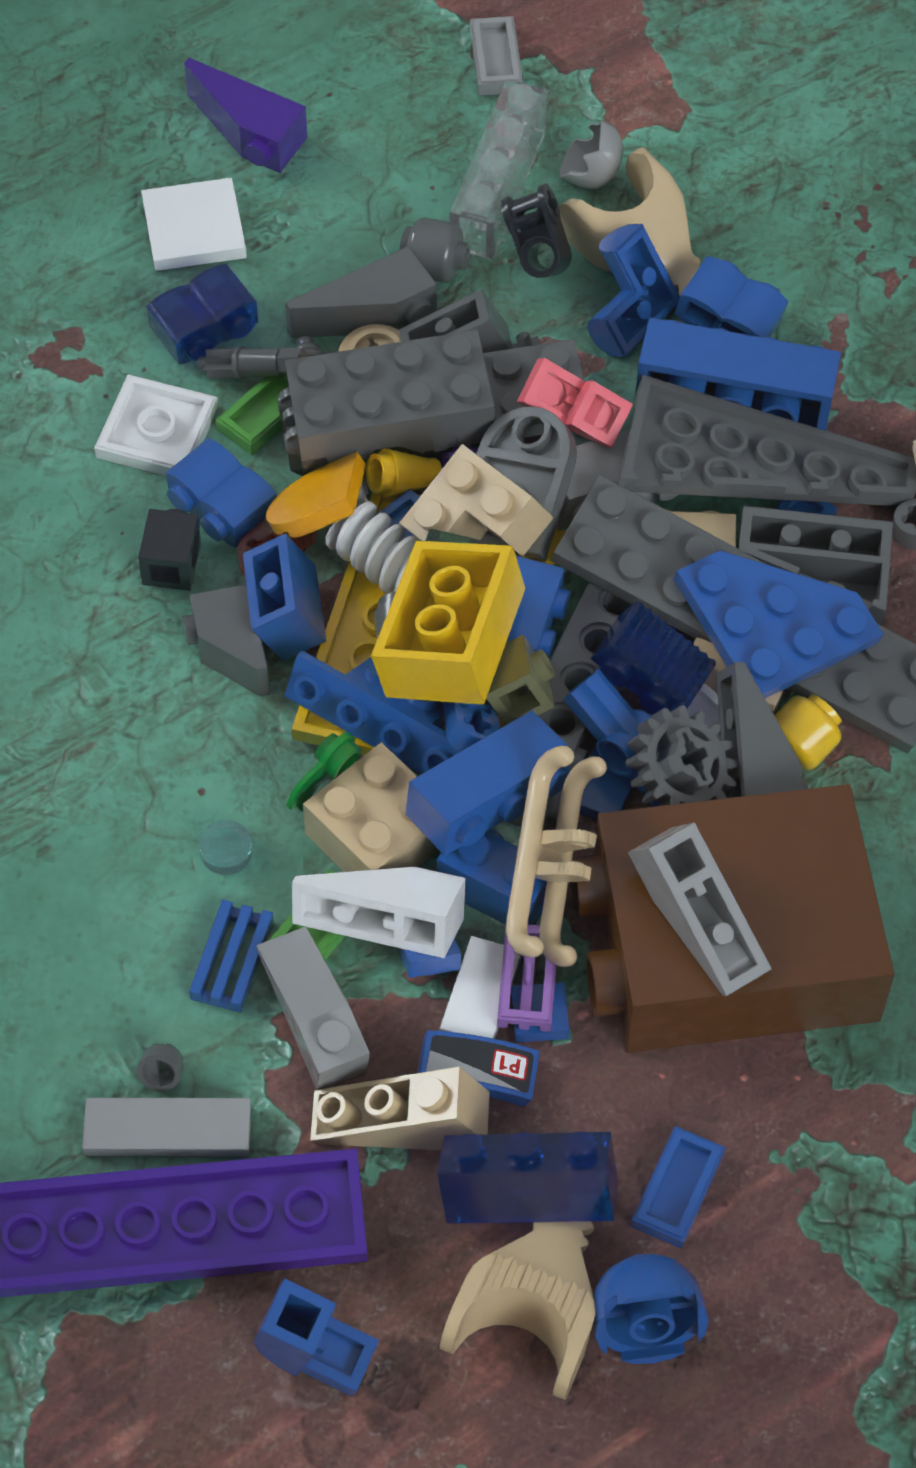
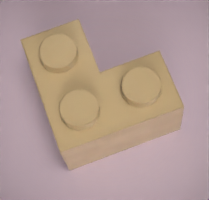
(474, 499)

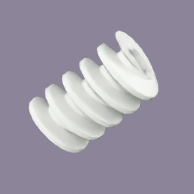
(372, 545)

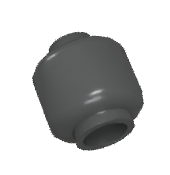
(437, 247)

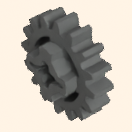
(680, 759)

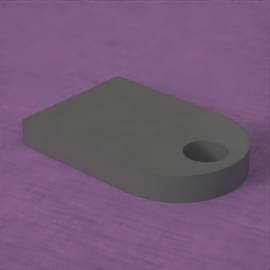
(537, 468)

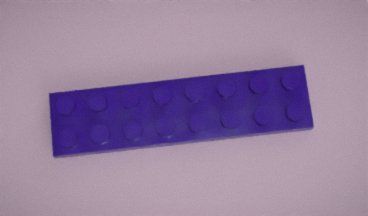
(181, 1222)

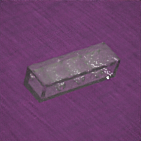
(500, 164)

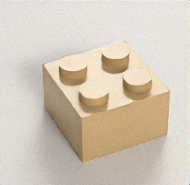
(363, 817)

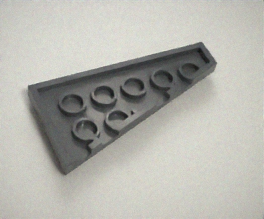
(724, 449)

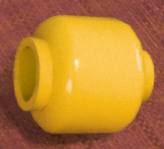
(810, 728)

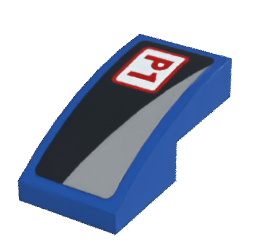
(497, 1065)

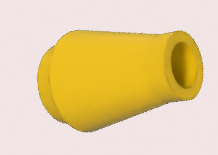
(396, 472)

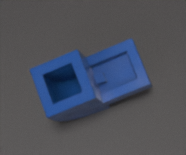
(306, 1339)

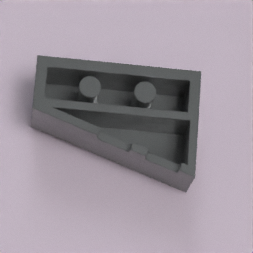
(824, 548)

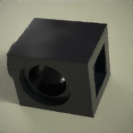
(169, 549)

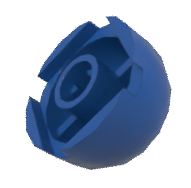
(648, 1309)

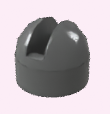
(150, 1067)

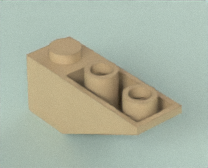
(401, 1111)

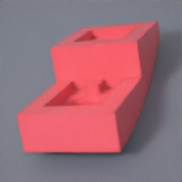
(579, 404)

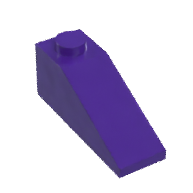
(252, 119)

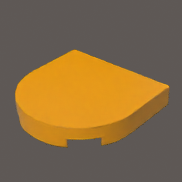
(318, 498)

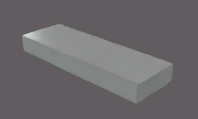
(167, 1127)

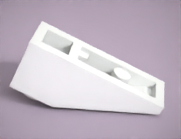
(385, 906)

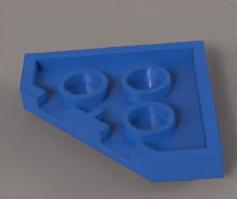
(775, 618)

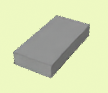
(495, 53)

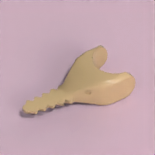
(660, 213)
(536, 1287)

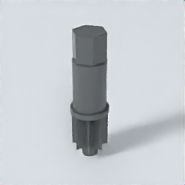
(247, 362)

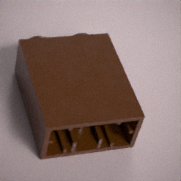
(804, 891)

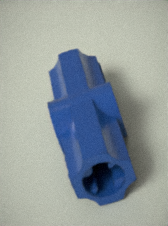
(609, 721)

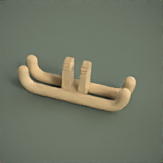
(549, 855)

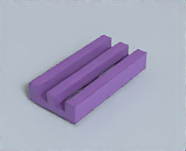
(525, 1016)

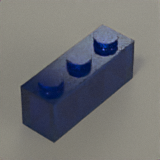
(528, 1177)

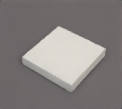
(193, 224)
(154, 425)

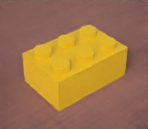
(449, 622)

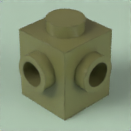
(521, 681)

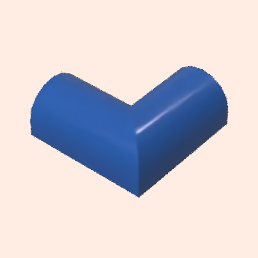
(643, 294)

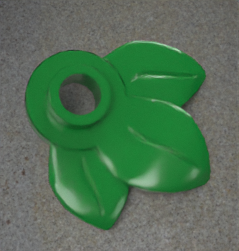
(333, 758)

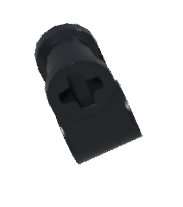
(537, 228)

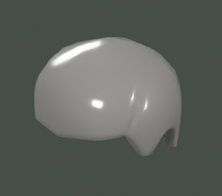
(593, 160)

